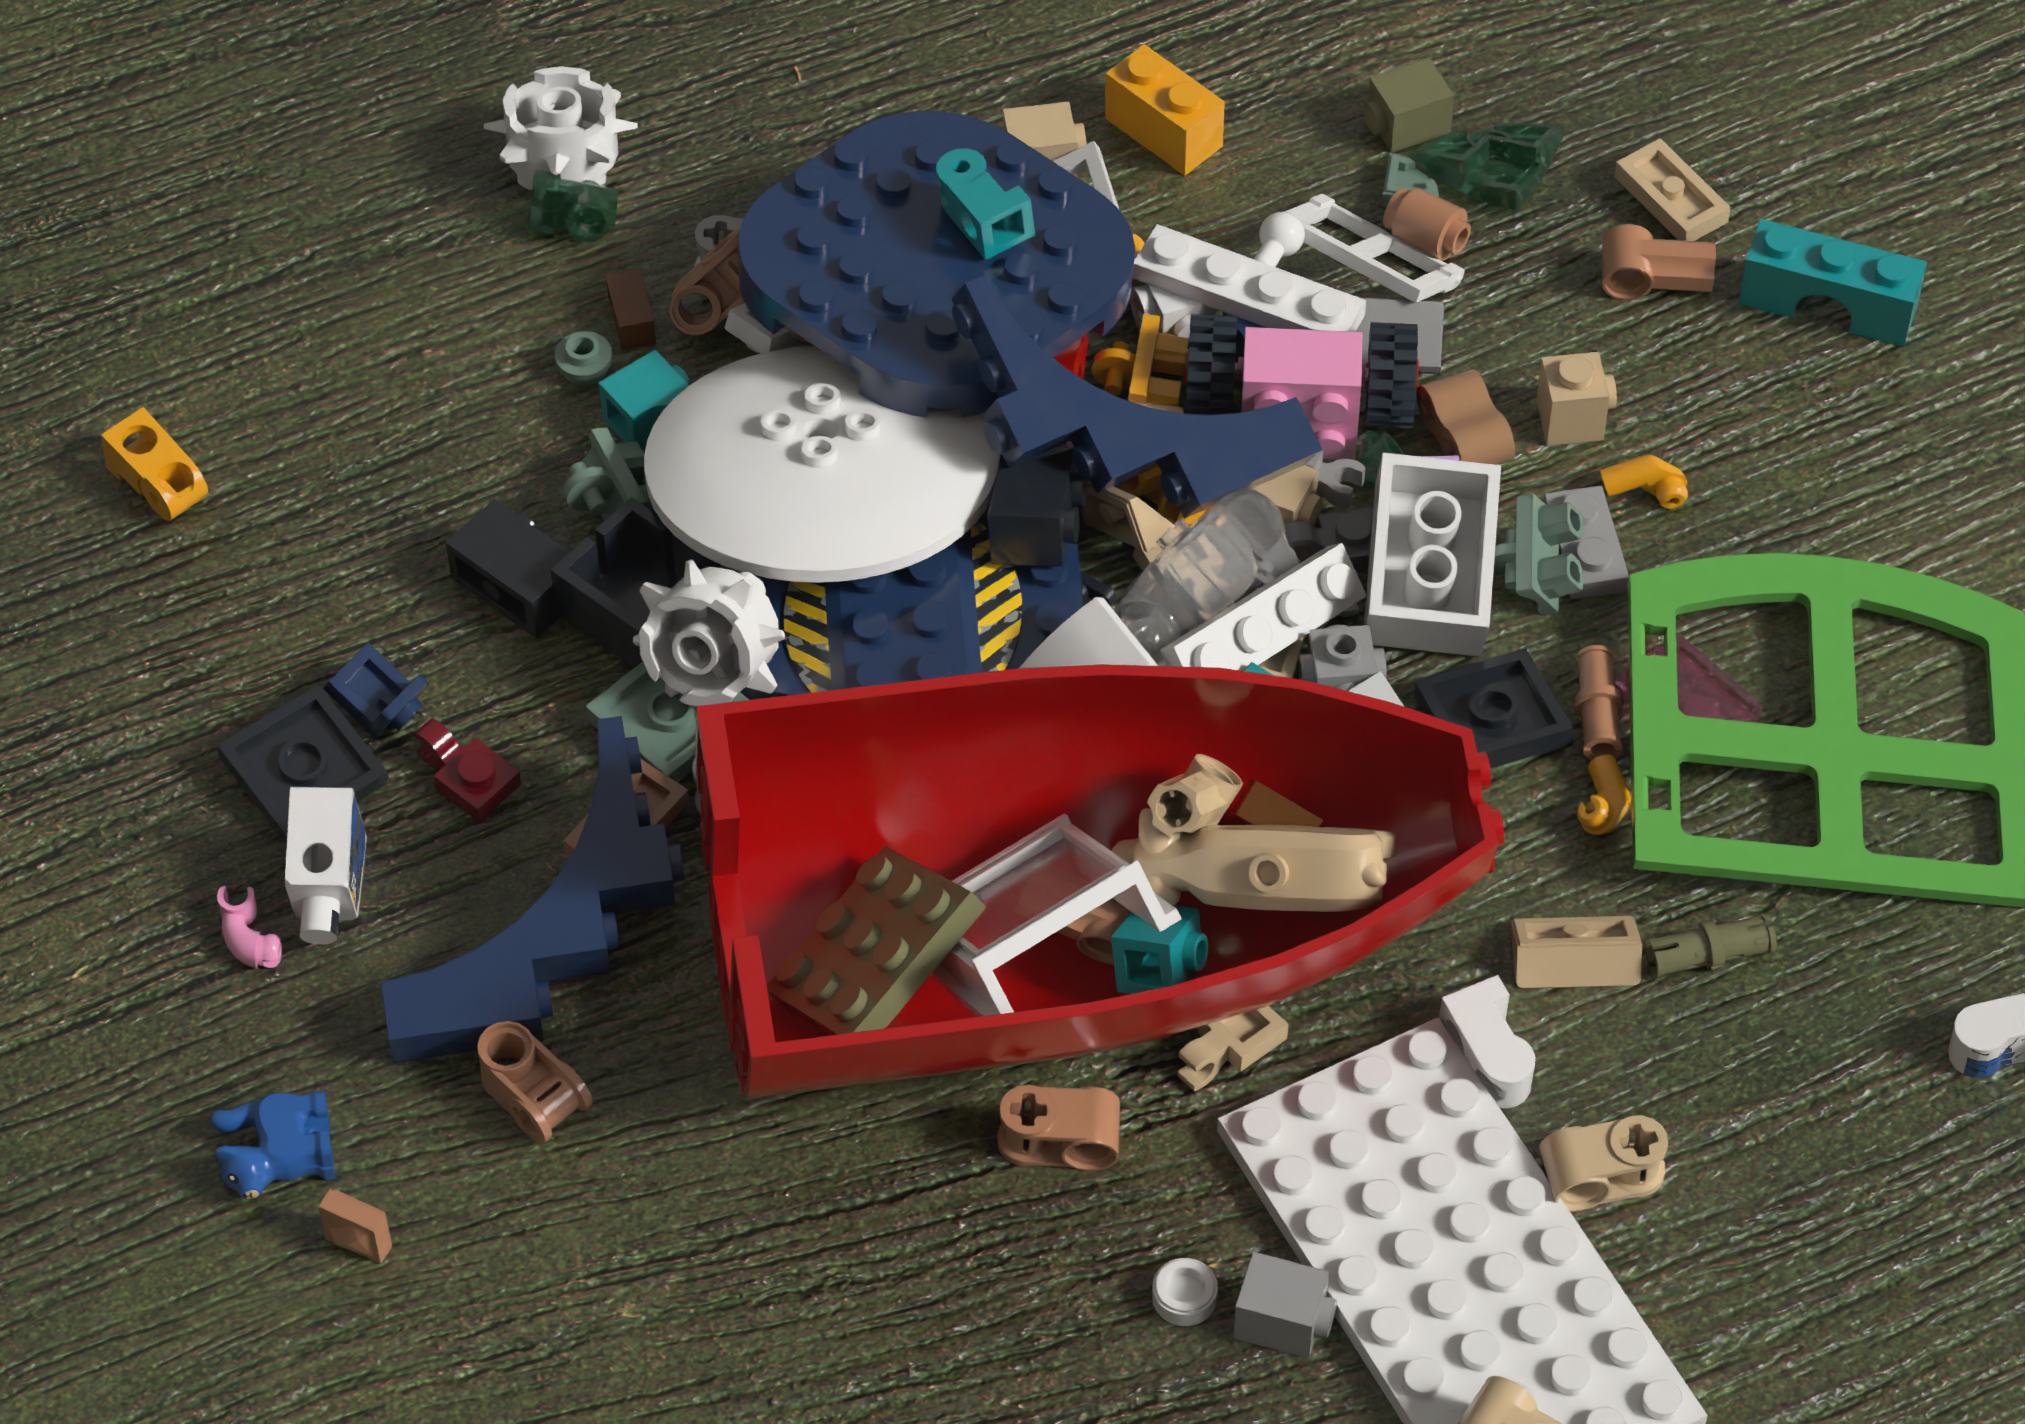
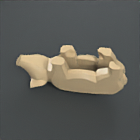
(1264, 865)

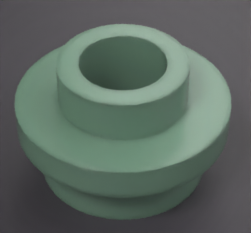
(583, 357)

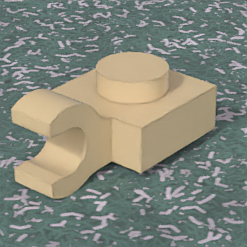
(1234, 1039)

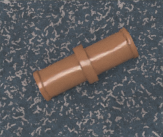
(1598, 702)

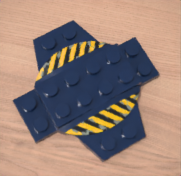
(918, 621)

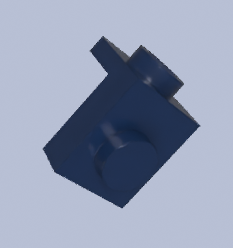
(376, 692)

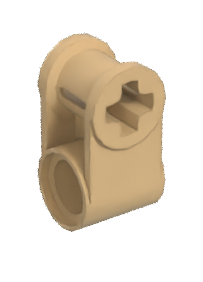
(1600, 1165)

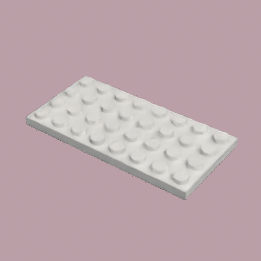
(1448, 1242)

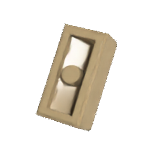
(1124, 517)
(1576, 951)

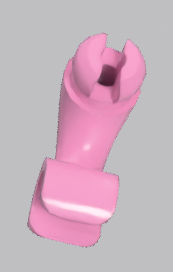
(242, 941)

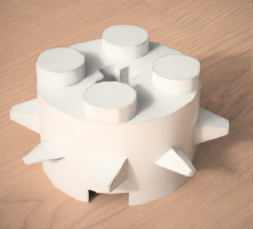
(561, 126)
(709, 635)

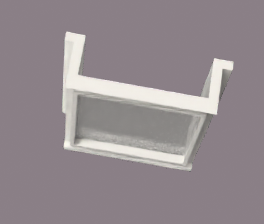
(1031, 895)

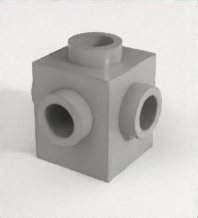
(1341, 657)

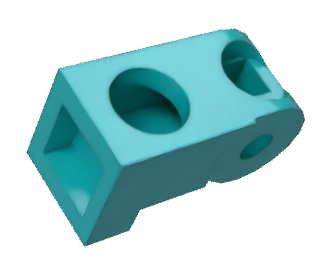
(980, 207)

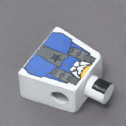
(324, 860)

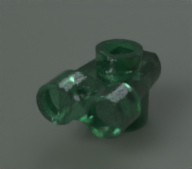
(572, 205)

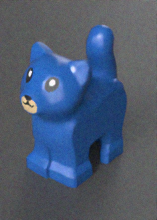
(285, 1141)

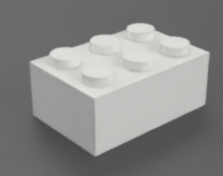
(1432, 554)

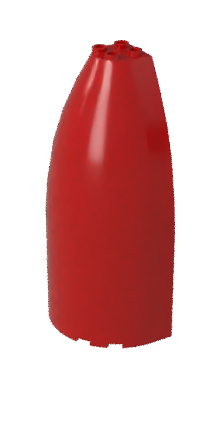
(982, 759)

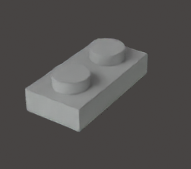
(1598, 547)

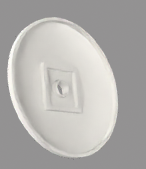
(806, 478)

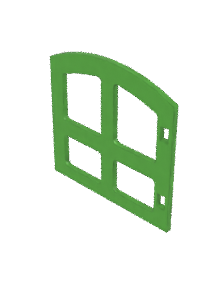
(1834, 746)

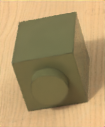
(1409, 105)

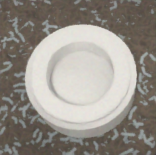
(1184, 1292)

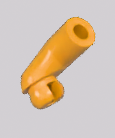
(1650, 474)
(1611, 800)

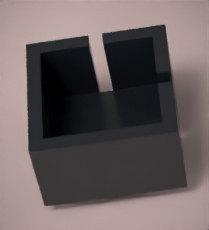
(631, 551)

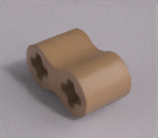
(1465, 419)

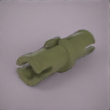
(1710, 945)

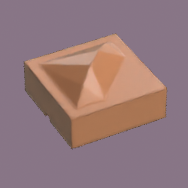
(355, 1225)

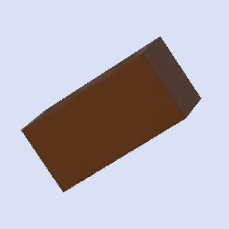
(630, 308)
(1266, 807)

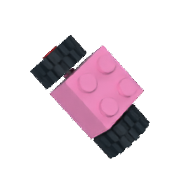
(1315, 367)

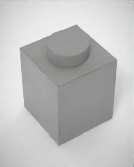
(1283, 1305)

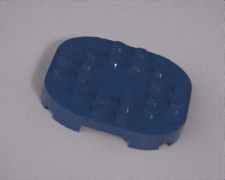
(870, 260)

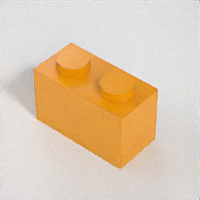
(1164, 109)

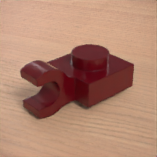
(469, 777)

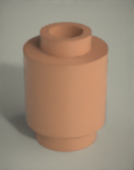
(1427, 222)

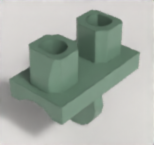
(607, 476)
(1532, 552)

